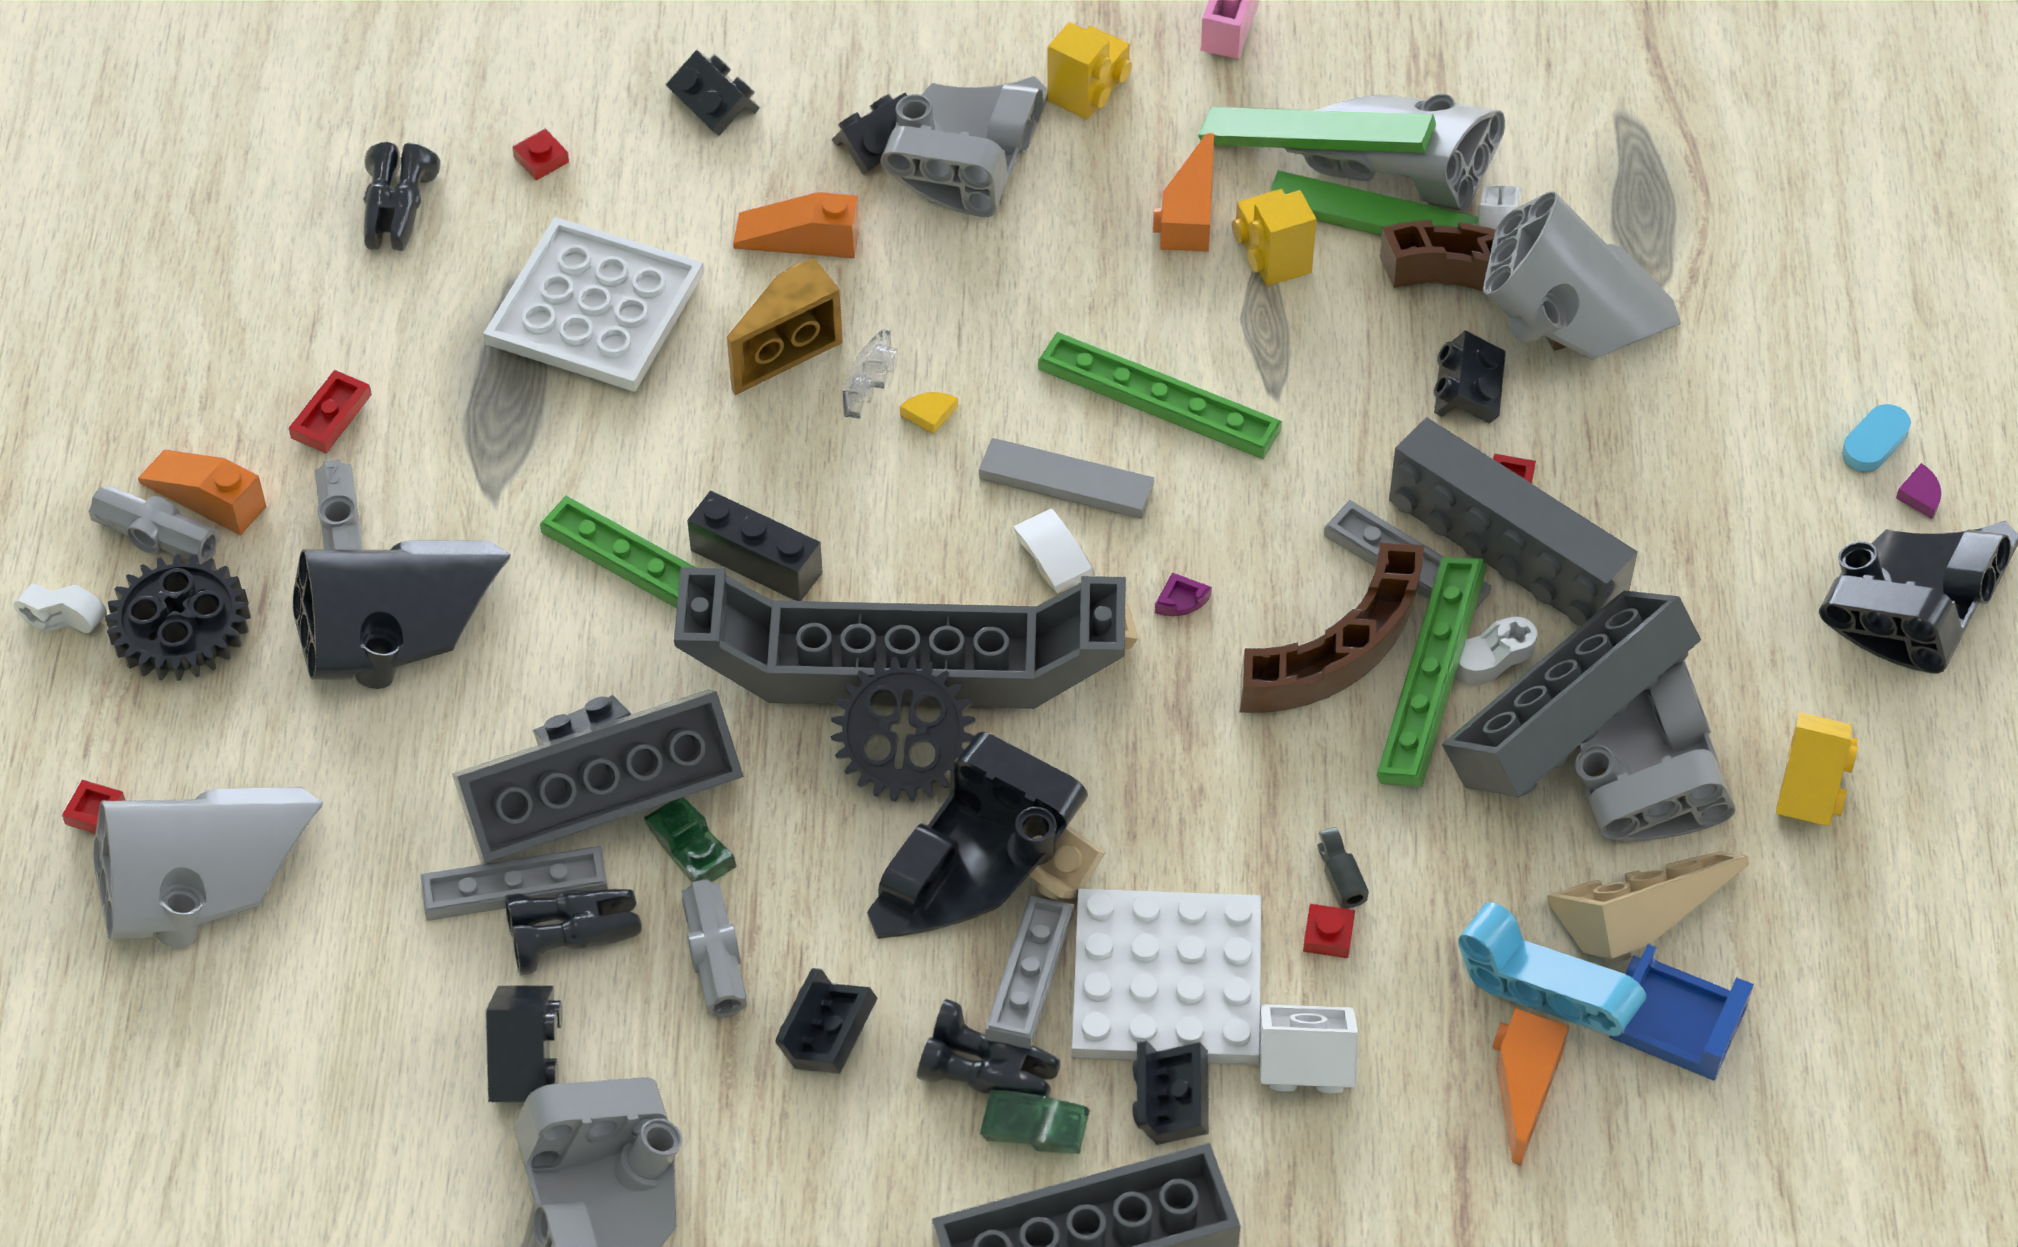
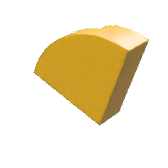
(929, 409)

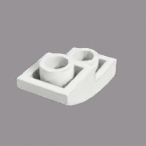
(1054, 550)

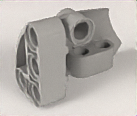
(963, 141)
(1453, 159)
(1570, 284)
(1659, 766)
(193, 859)
(599, 1163)

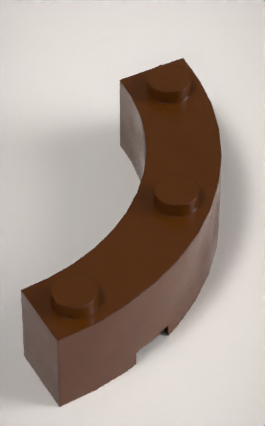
(1438, 254)
(1347, 651)

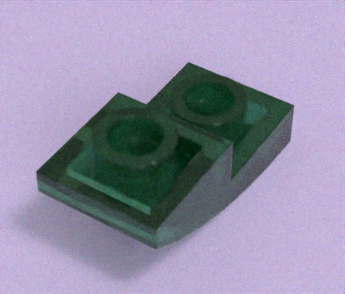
(689, 842)
(1035, 1120)

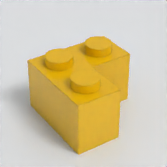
(1085, 68)
(1277, 234)
(1815, 769)

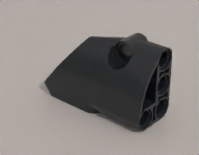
(1916, 591)
(388, 607)
(977, 841)

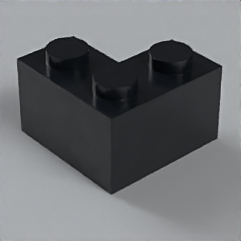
(518, 1039)

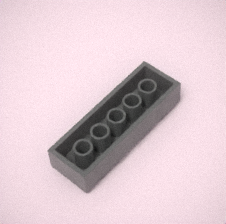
(1509, 523)
(1572, 693)
(597, 775)
(1144, 1204)

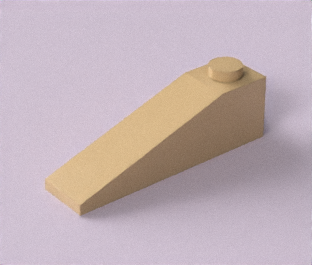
(1629, 915)

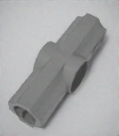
(338, 506)
(153, 524)
(714, 948)

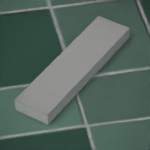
(1066, 478)
(1362, 533)
(485, 885)
(1029, 972)

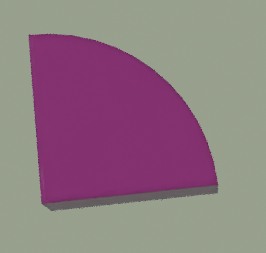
(1921, 491)
(1182, 596)

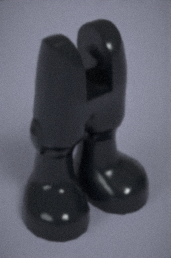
(397, 208)
(588, 919)
(1001, 1067)

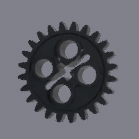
(177, 604)
(862, 724)

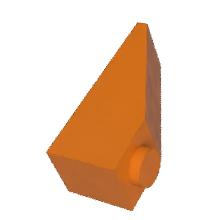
(1187, 203)
(802, 225)
(208, 487)
(1525, 1070)

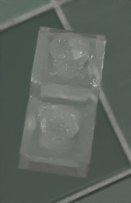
(867, 372)

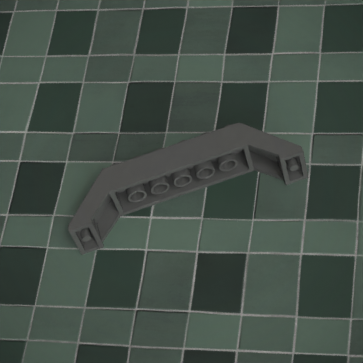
(815, 647)

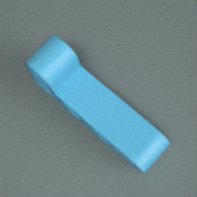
(1545, 978)

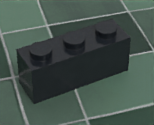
(755, 546)

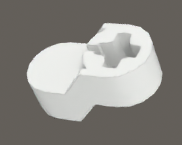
(1497, 203)
(60, 608)
(1496, 649)

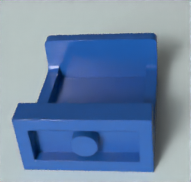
(1684, 1016)

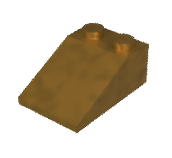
(785, 326)

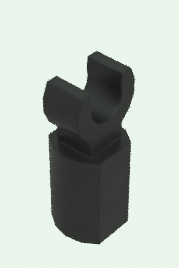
(1342, 870)

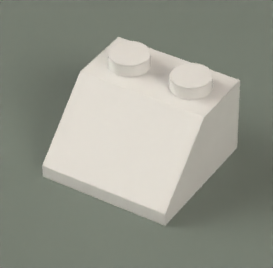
(1308, 1047)

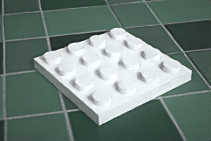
(594, 304)
(1167, 974)

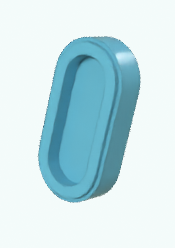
(1876, 437)

